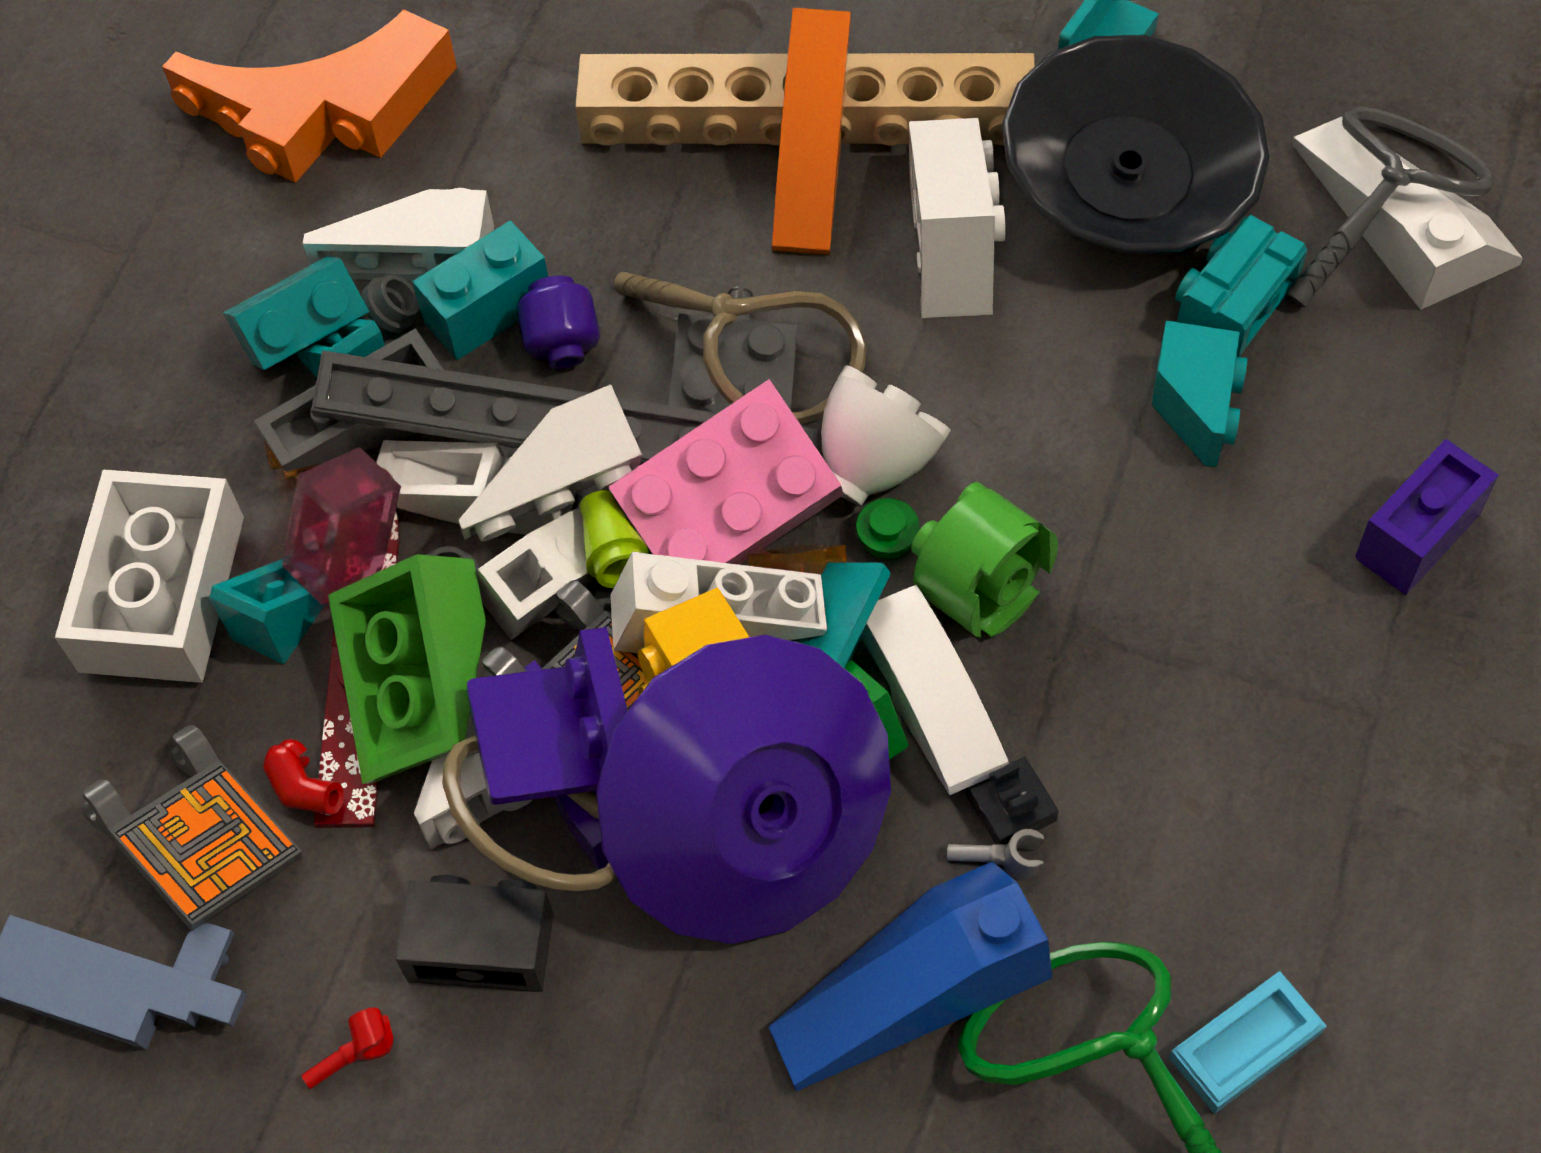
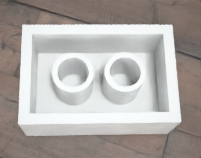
(148, 576)

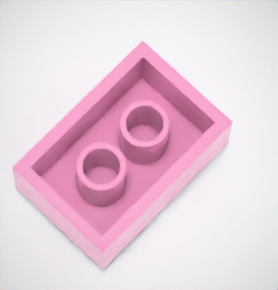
(729, 483)

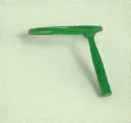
(1136, 1043)

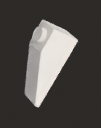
(405, 234)

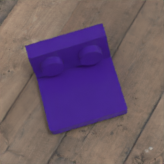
(548, 726)

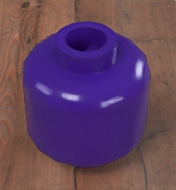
(558, 321)

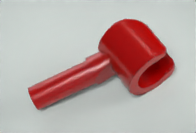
(370, 1040)

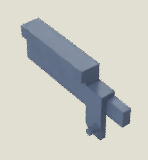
(111, 988)

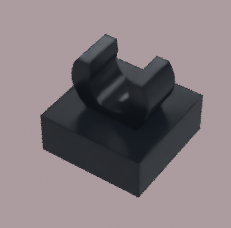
(1012, 801)

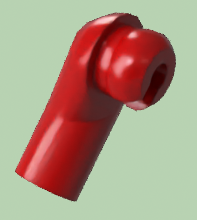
(293, 785)

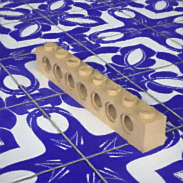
(742, 96)

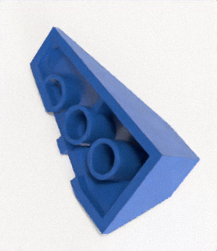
(927, 968)

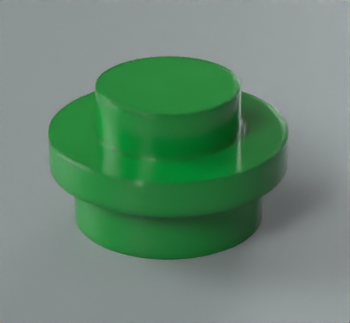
(887, 528)

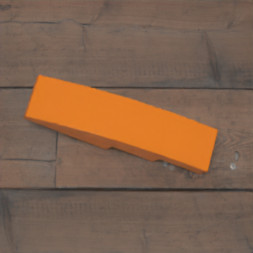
(811, 131)

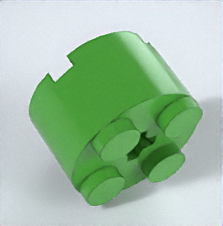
(982, 560)

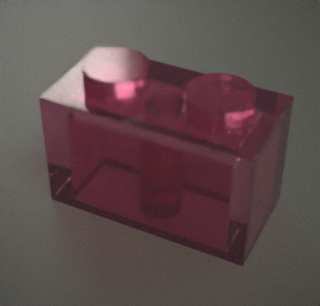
(340, 523)

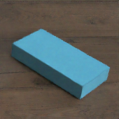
(1247, 1042)

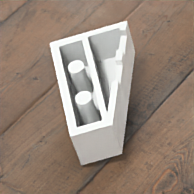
(954, 216)

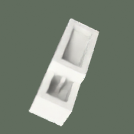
(448, 477)
(932, 690)

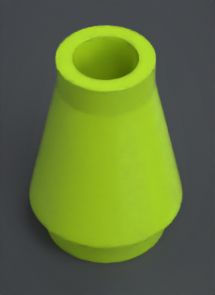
(607, 537)

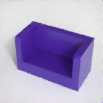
(1425, 516)

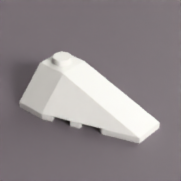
(1421, 233)

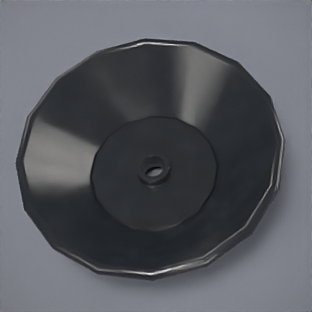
(1141, 106)

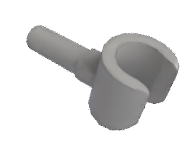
(1003, 854)

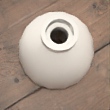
(875, 436)

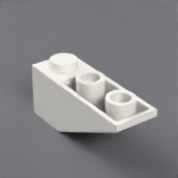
(566, 453)
(525, 578)
(762, 598)

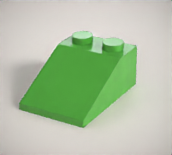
(406, 660)

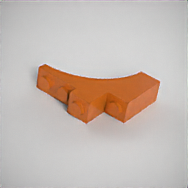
(298, 109)

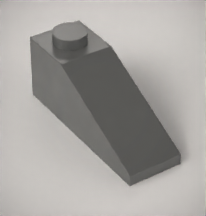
(305, 440)

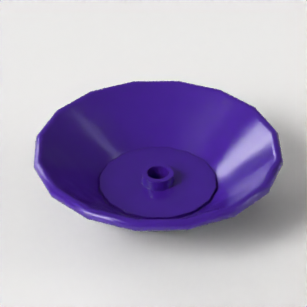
(703, 756)

